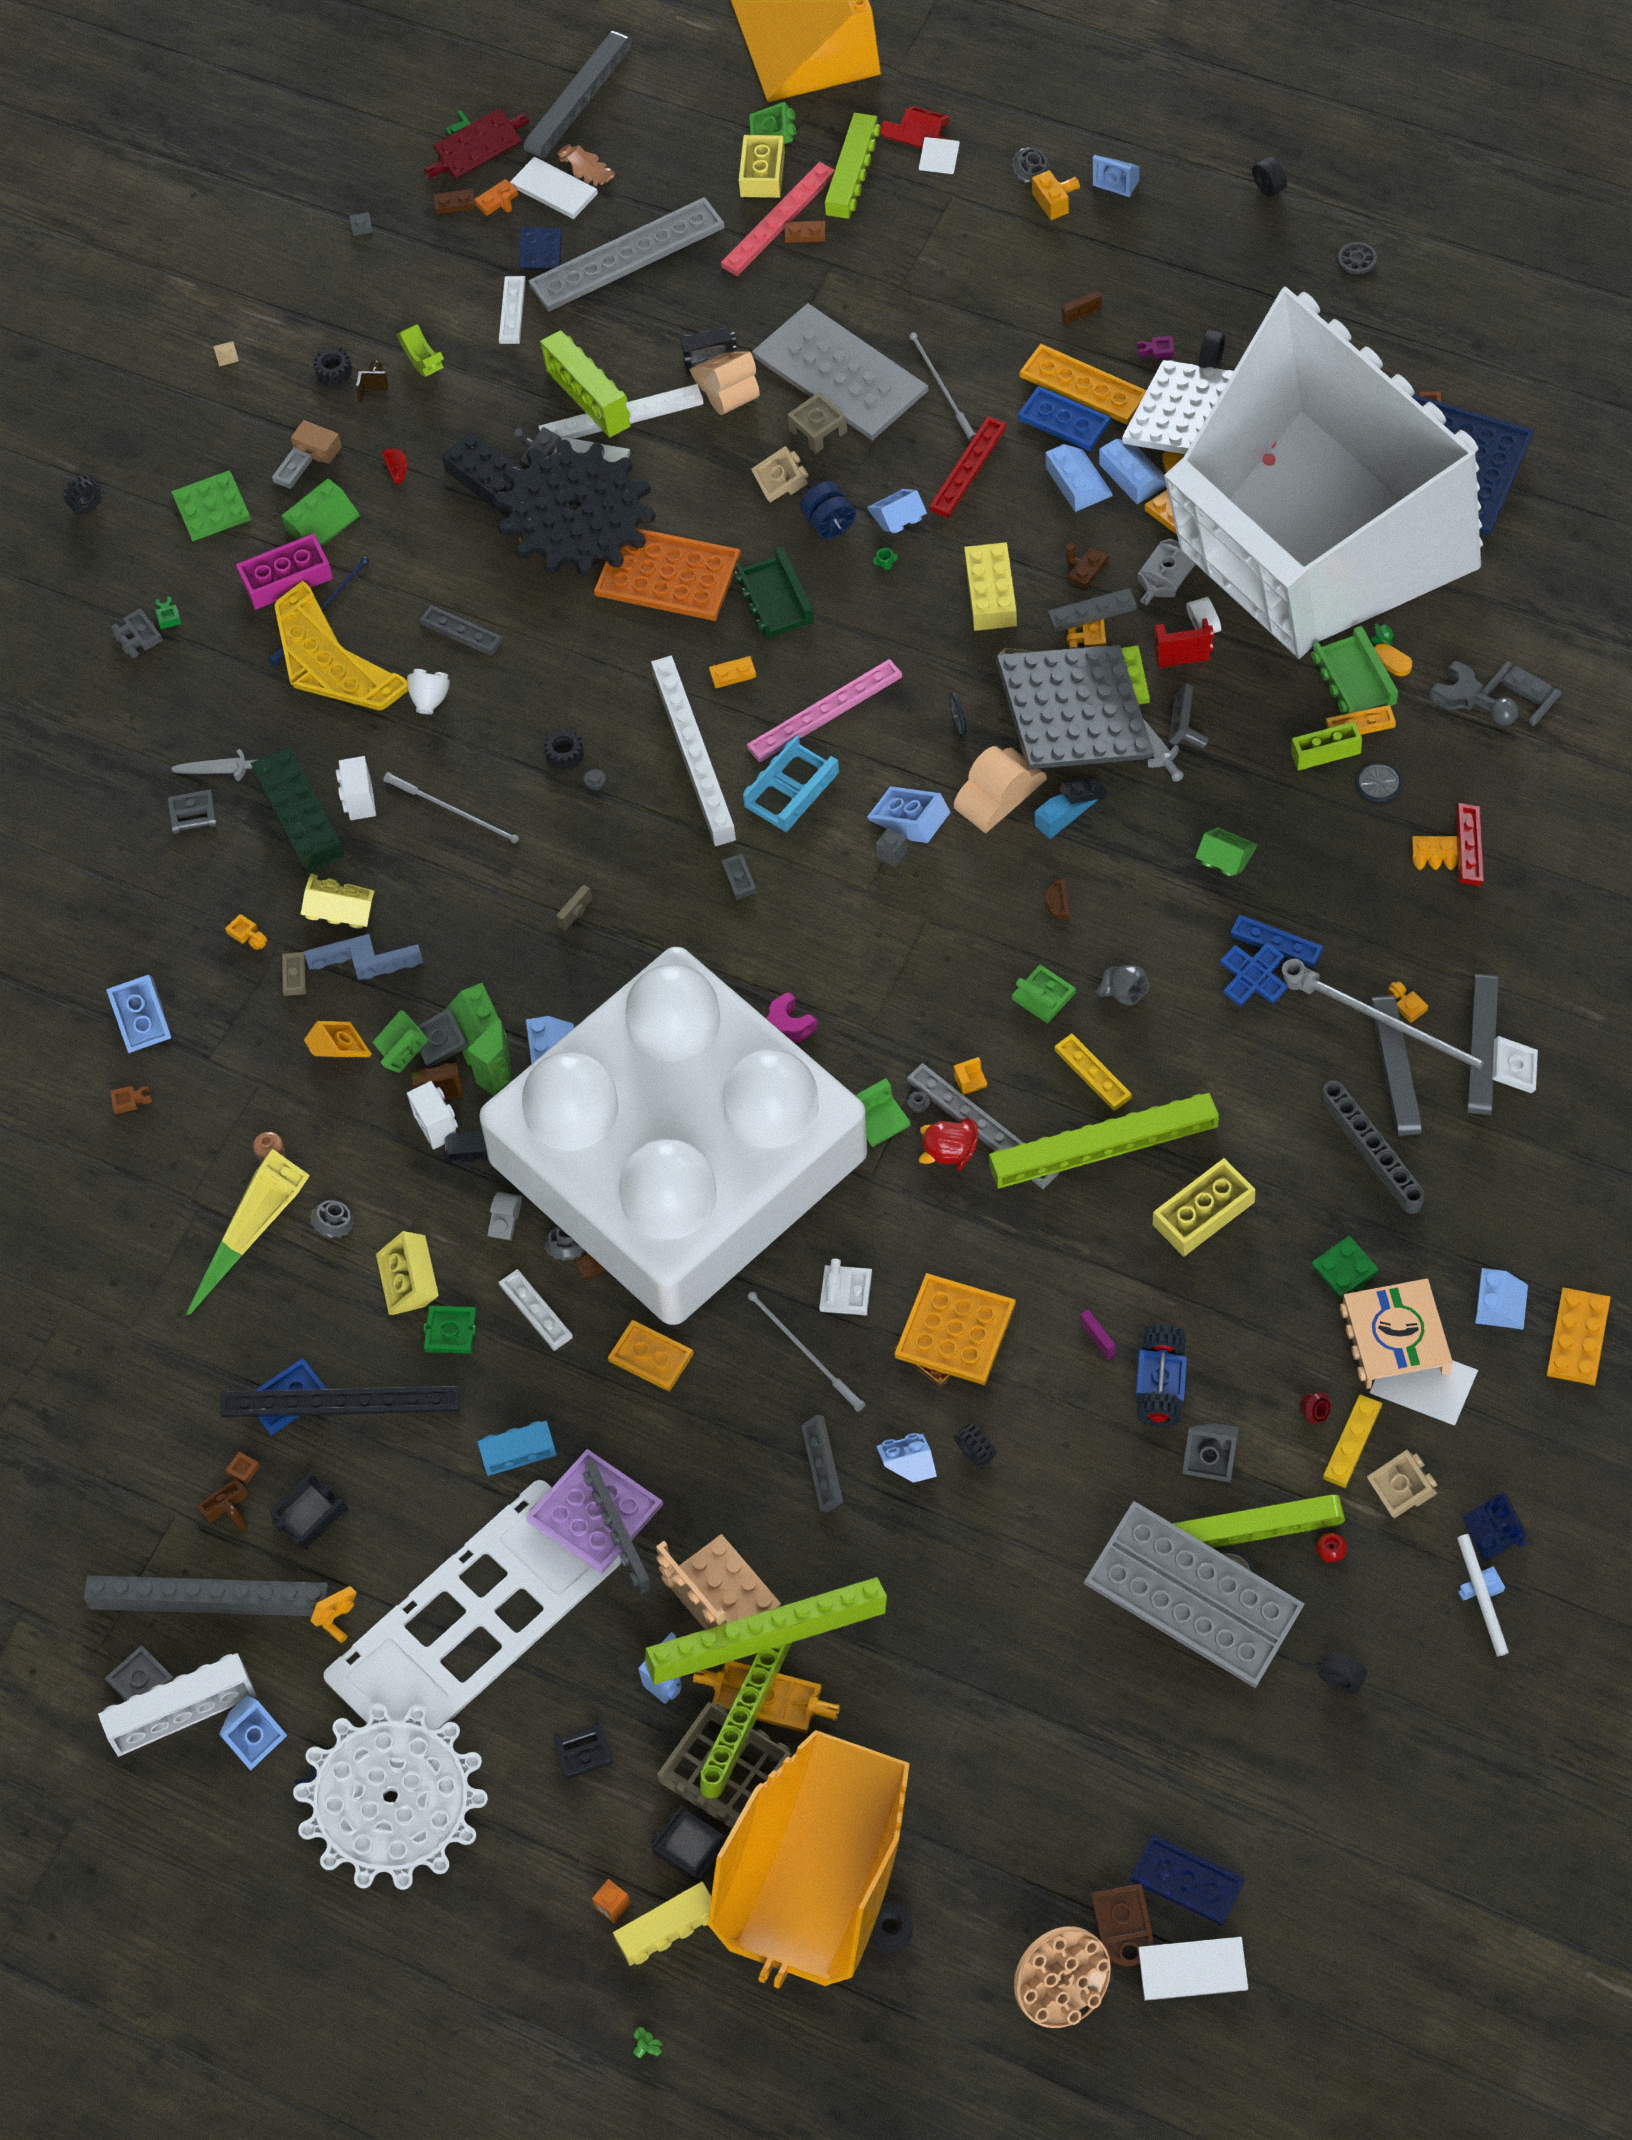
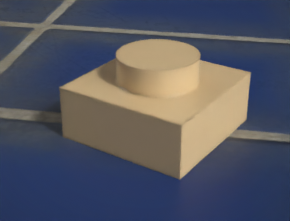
(226, 353)

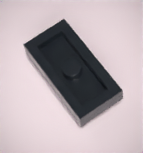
(1083, 790)

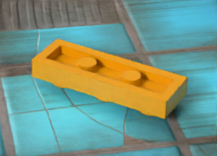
(1366, 720)

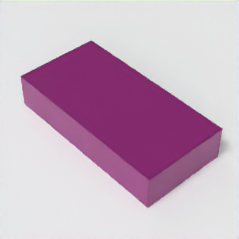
(1097, 1334)

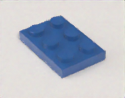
(296, 1377)

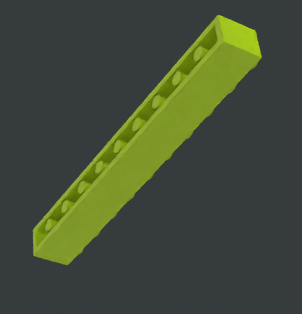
(1103, 1140)
(765, 1630)

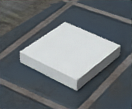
(1514, 1064)

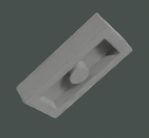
(292, 468)

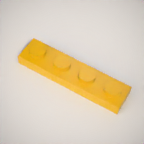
(1093, 1072)
(1352, 1441)

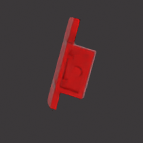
(915, 126)

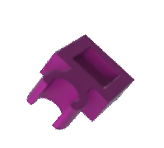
(1160, 347)

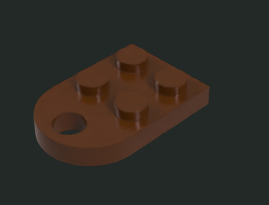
(1122, 1921)

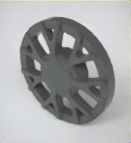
(1357, 258)

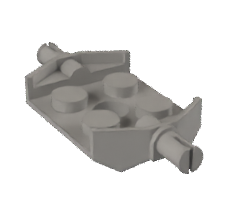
(1163, 580)

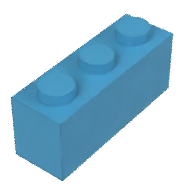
(516, 1447)

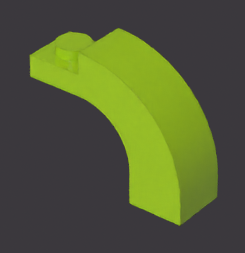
(419, 351)

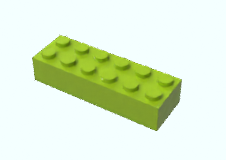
(585, 383)

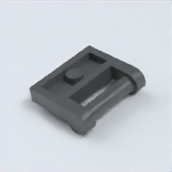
(191, 805)

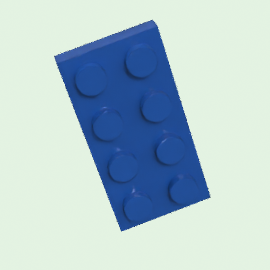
(1064, 418)

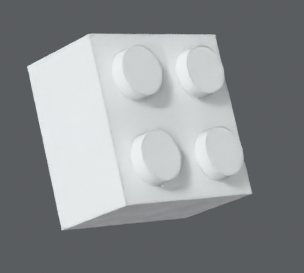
(356, 788)
(432, 1113)

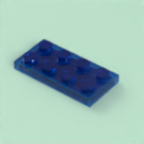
(1187, 1880)

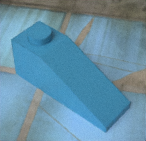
(1057, 814)

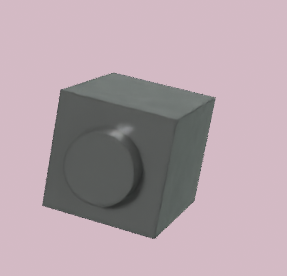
(891, 847)

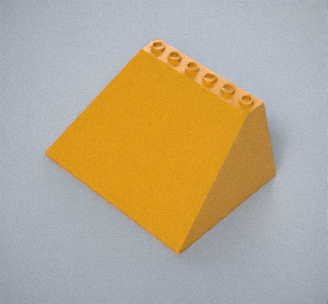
(808, 43)

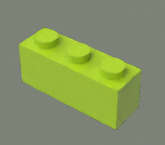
(1326, 745)

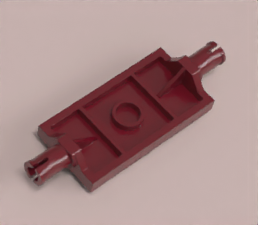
(476, 144)

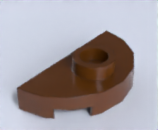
(1057, 901)

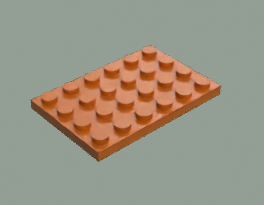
(671, 575)

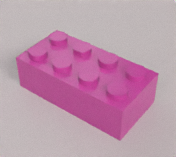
(281, 569)

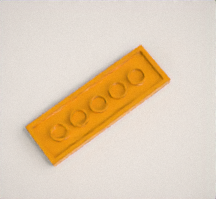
(1083, 383)

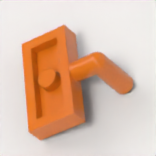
(497, 197)

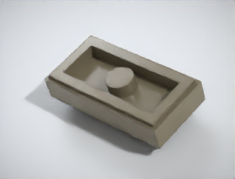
(574, 908)
(294, 973)

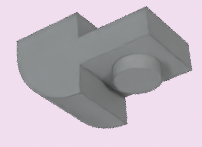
(504, 1212)

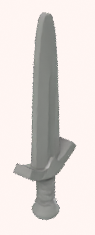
(1162, 755)
(232, 765)

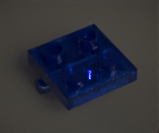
(1495, 1526)

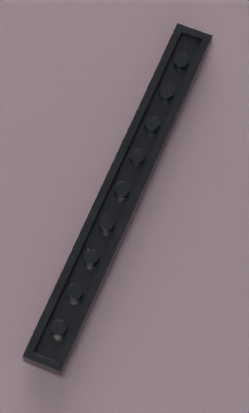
(340, 1401)

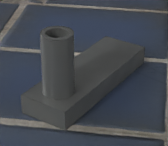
(1180, 719)

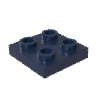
(540, 247)

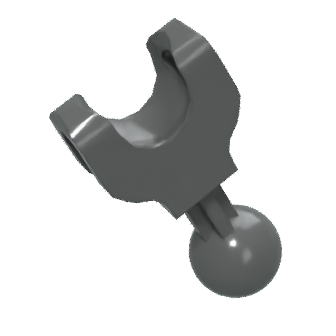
(1468, 692)

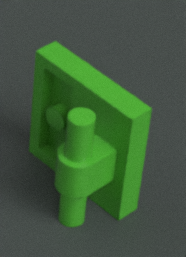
(1043, 993)

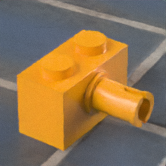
(1052, 194)

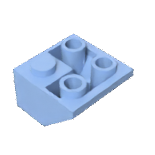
(908, 1457)

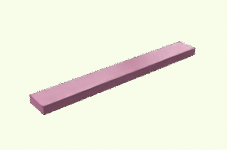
(824, 710)

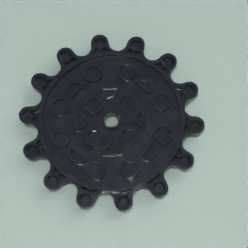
(580, 535)

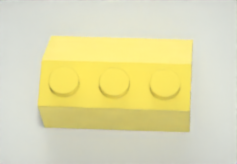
(407, 1273)

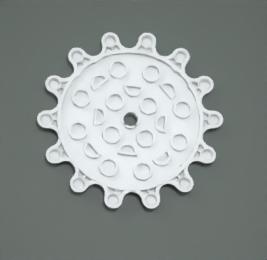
(383, 1759)

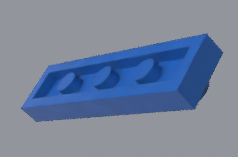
(1291, 946)

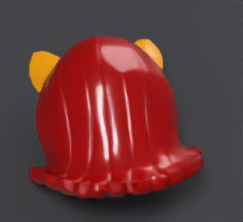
(949, 1142)

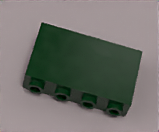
(774, 594)

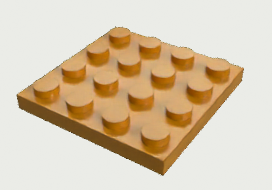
(955, 1329)

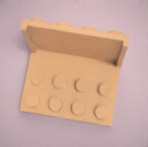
(716, 1584)

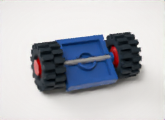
(1161, 1375)

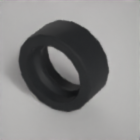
(1212, 349)

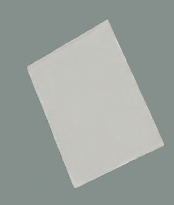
(1429, 1390)

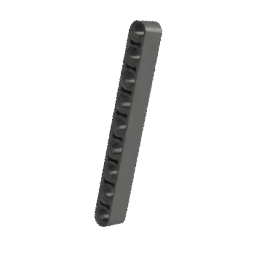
(577, 94)

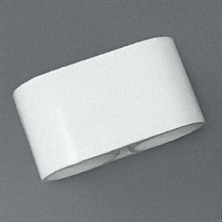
(1202, 609)

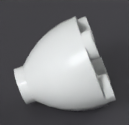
(427, 689)

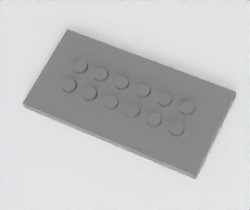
(848, 372)
(1194, 1594)

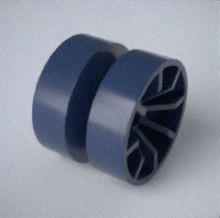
(827, 510)

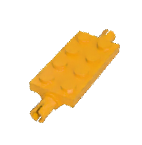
(789, 1701)

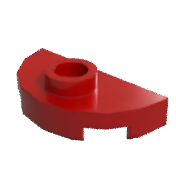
(396, 464)

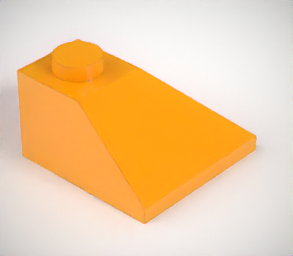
(335, 1040)

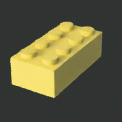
(990, 586)
(1204, 1207)

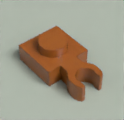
(126, 1098)

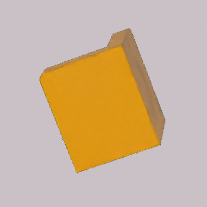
(969, 1076)

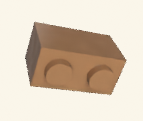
(317, 441)

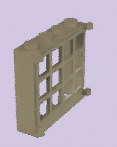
(692, 1793)

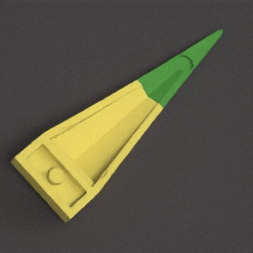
(267, 1195)

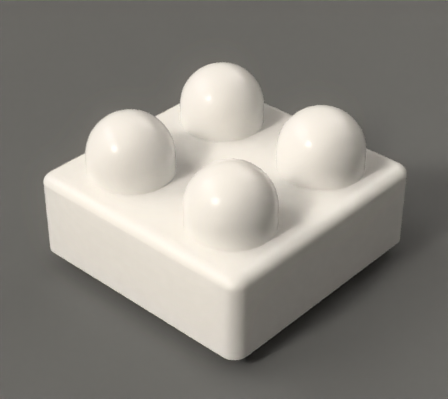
(674, 1134)

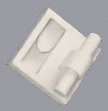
(845, 1289)

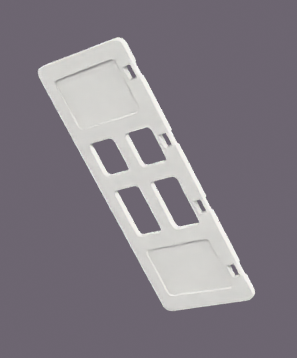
(404, 1673)

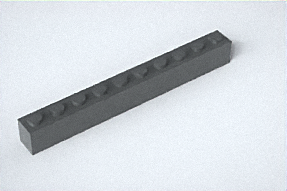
(204, 1595)

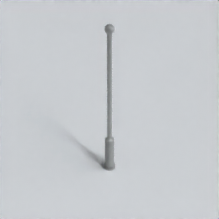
(959, 415)
(389, 778)
(837, 1383)

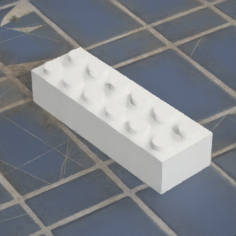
(176, 1704)

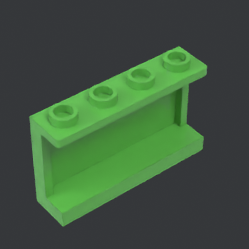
(1355, 673)

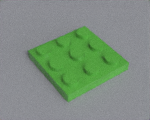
(211, 505)

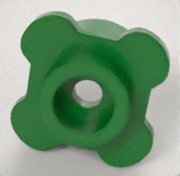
(882, 554)

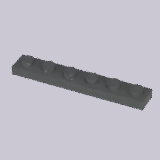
(619, 1533)

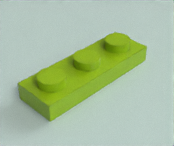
(1136, 673)

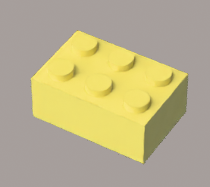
(761, 166)

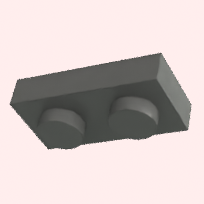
(739, 876)

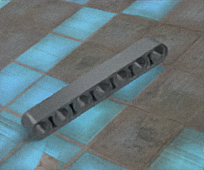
(1482, 1043)
(1396, 1069)
(1373, 1156)

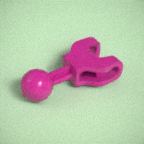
(794, 1028)

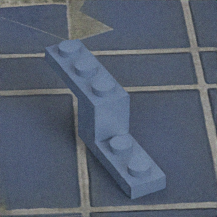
(363, 956)

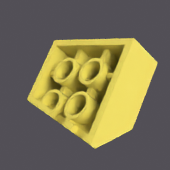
(337, 903)

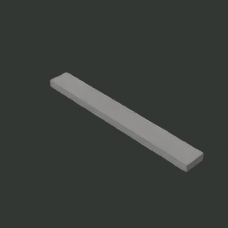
(960, 1107)

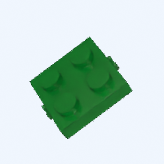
(1345, 1267)
(450, 1329)

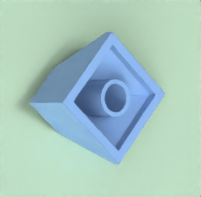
(1115, 175)
(251, 1731)

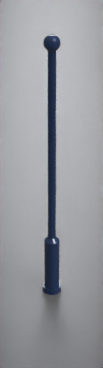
(274, 660)

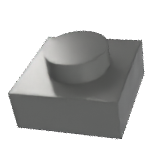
(361, 224)

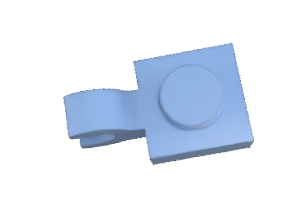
(1492, 1581)

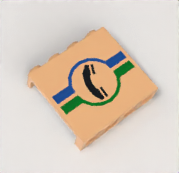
(1395, 1331)

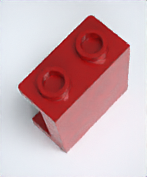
(1183, 646)

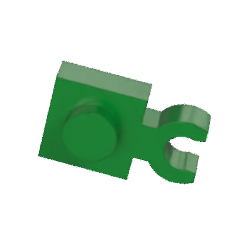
(167, 614)

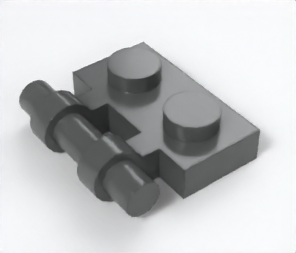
(142, 630)

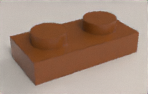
(805, 231)

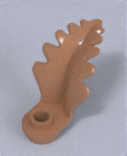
(585, 165)

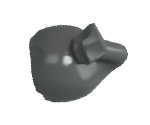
(1124, 983)

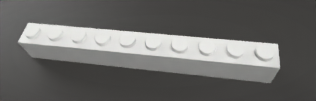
(693, 751)

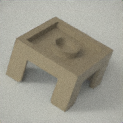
(816, 420)

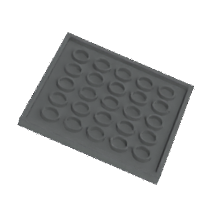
(1074, 707)

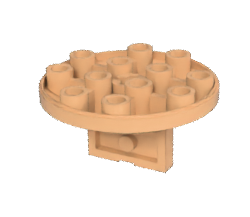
(1062, 1976)

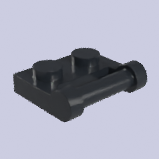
(585, 1757)

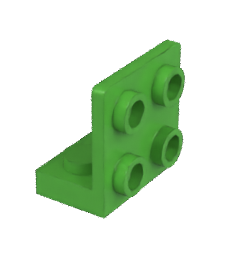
(399, 1042)
(882, 1113)

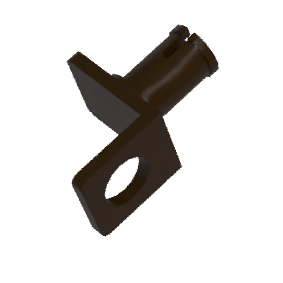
(371, 379)

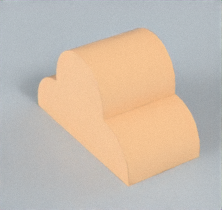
(727, 380)
(996, 786)

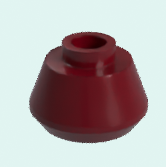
(1315, 1407)

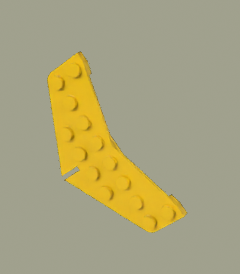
(321, 664)

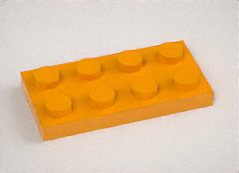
(1578, 1336)

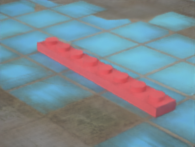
(775, 221)

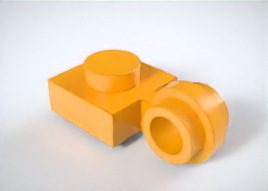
(242, 929)
(1409, 1006)

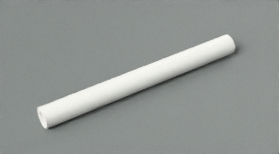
(1482, 1595)

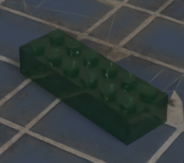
(297, 810)

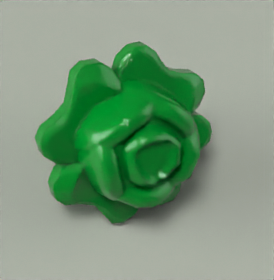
(1383, 634)

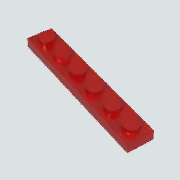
(968, 467)

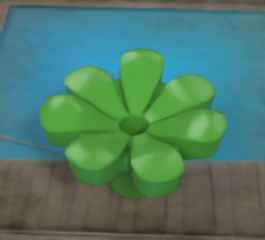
(646, 2044)

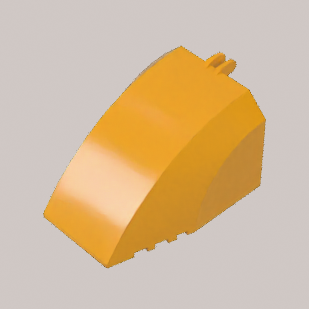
(811, 1861)

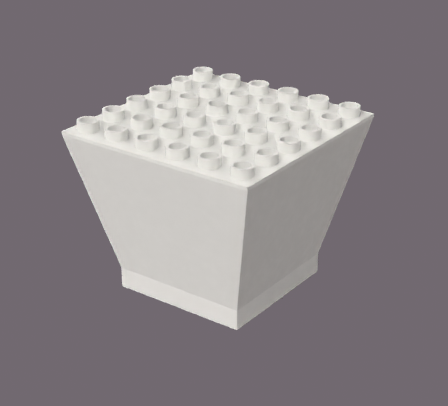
(1362, 493)

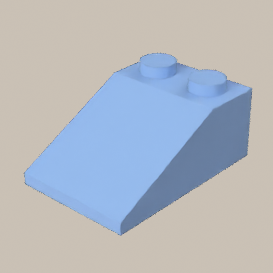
(910, 813)
(139, 1013)

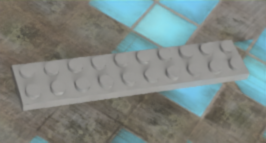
(626, 254)

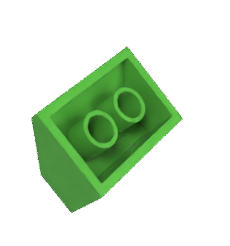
(320, 512)
(473, 1014)
(491, 1059)

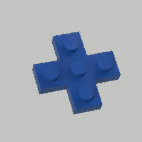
(1253, 974)

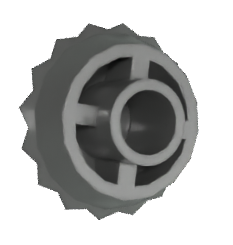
(1029, 163)
(332, 1219)
(561, 1245)

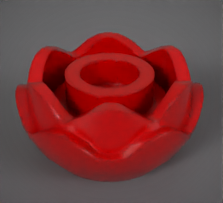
(1331, 1554)

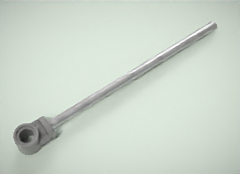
(1309, 981)

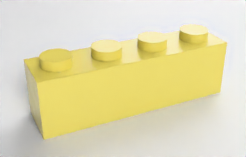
(664, 1924)

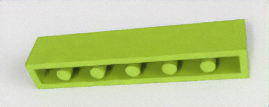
(852, 165)

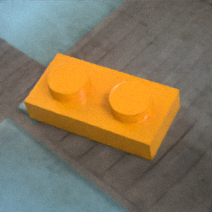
(732, 672)

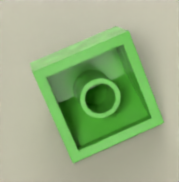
(1225, 851)

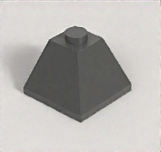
(1211, 1451)

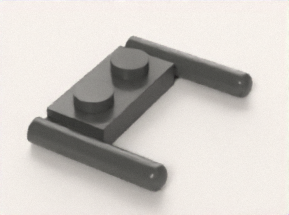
(1527, 686)

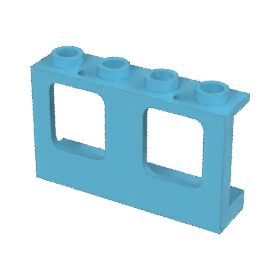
(801, 795)

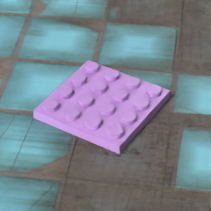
(576, 1523)

